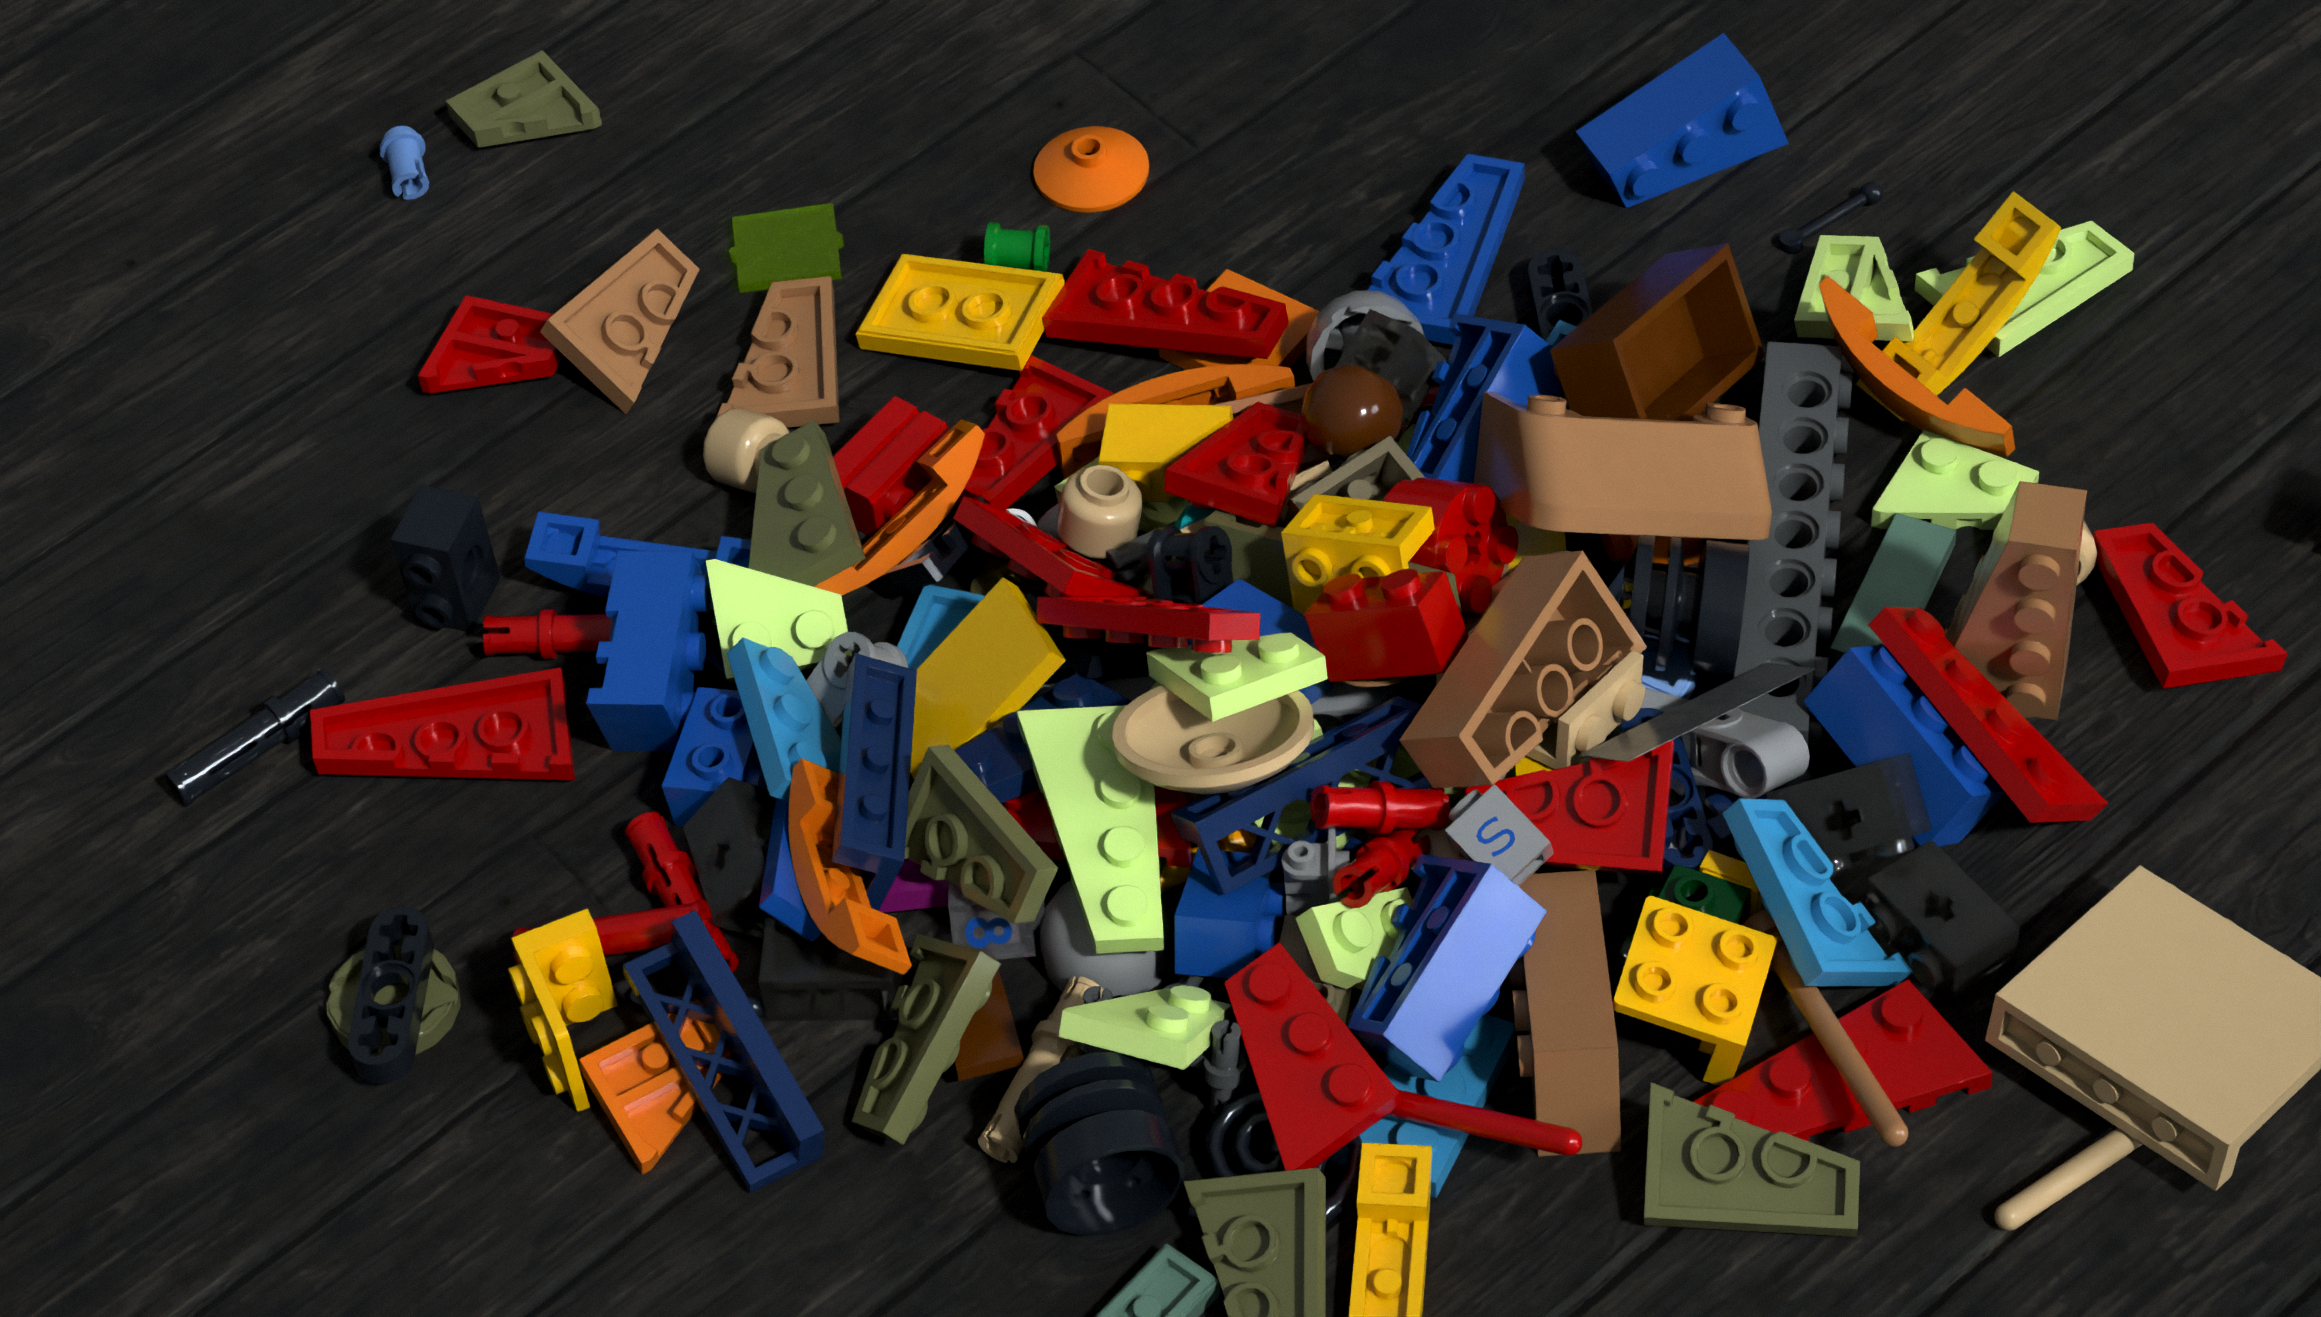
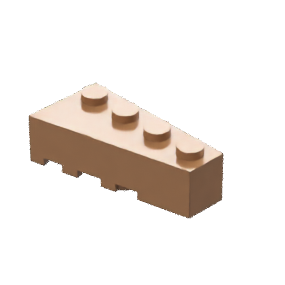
(1520, 671)

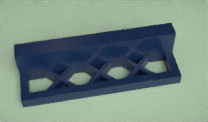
(1321, 763)
(875, 772)
(748, 1042)

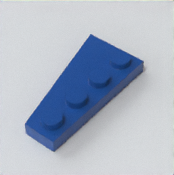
(1454, 246)

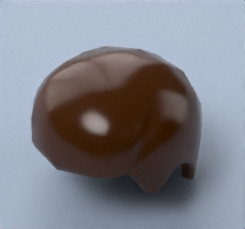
(1350, 410)

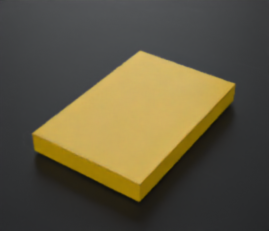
(960, 312)
(981, 672)

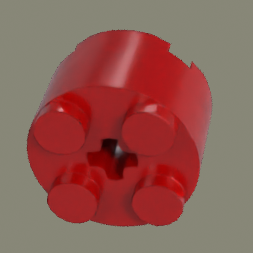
(1467, 537)

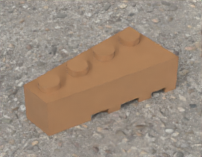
(2023, 598)
(1569, 1013)

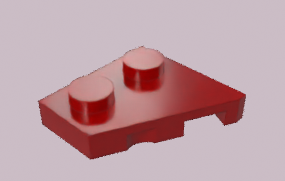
(490, 346)

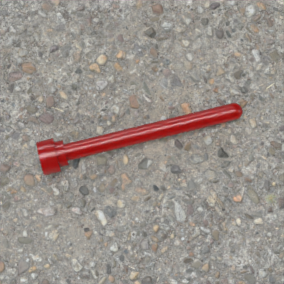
(1488, 1124)

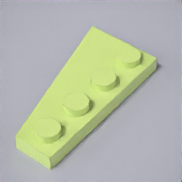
(1101, 824)

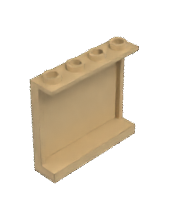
(2166, 1023)

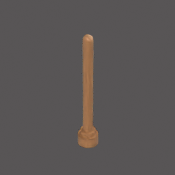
(1834, 1039)

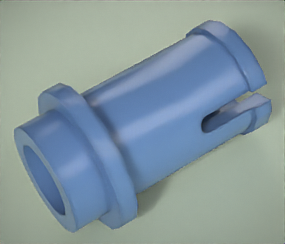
(403, 152)

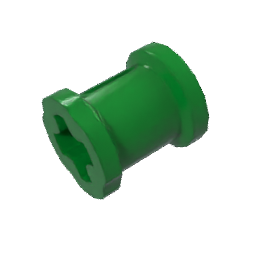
(1017, 247)

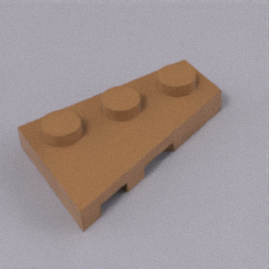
(791, 356)

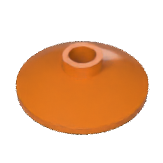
(1091, 169)

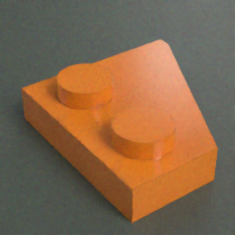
(645, 1089)

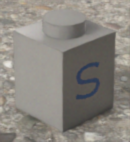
(1498, 833)

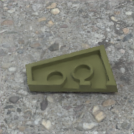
(1737, 1176)

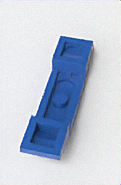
(579, 557)

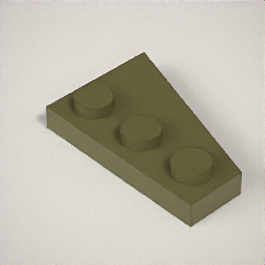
(801, 511)
(972, 840)
(933, 1016)
(1266, 1240)

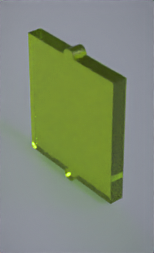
(786, 246)

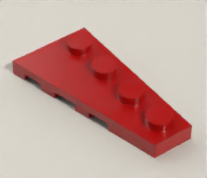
(1146, 311)
(1165, 622)
(459, 731)
(2004, 742)

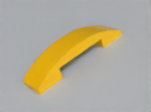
(1980, 299)
(1391, 1231)

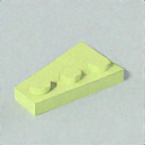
(2077, 268)

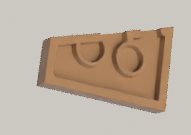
(623, 317)

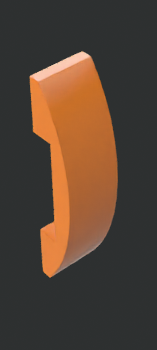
(1962, 420)
(1082, 437)
(950, 467)
(830, 889)

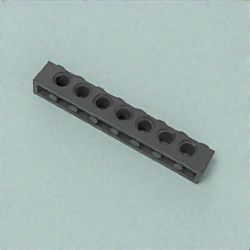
(1790, 567)

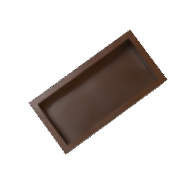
(1662, 341)

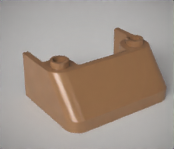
(1624, 472)

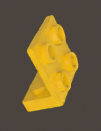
(1349, 537)
(1696, 979)
(560, 983)

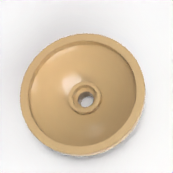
(1187, 752)

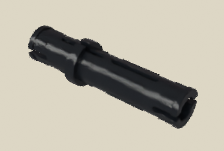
(276, 722)

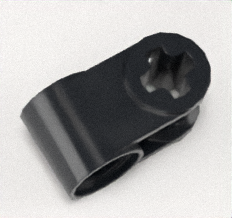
(1192, 573)

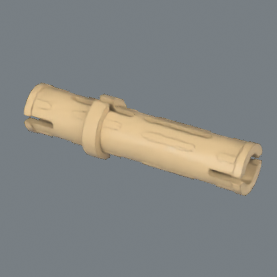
(1001, 1134)

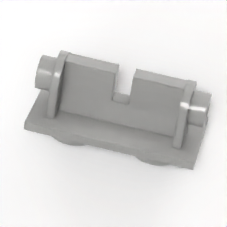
(1310, 874)

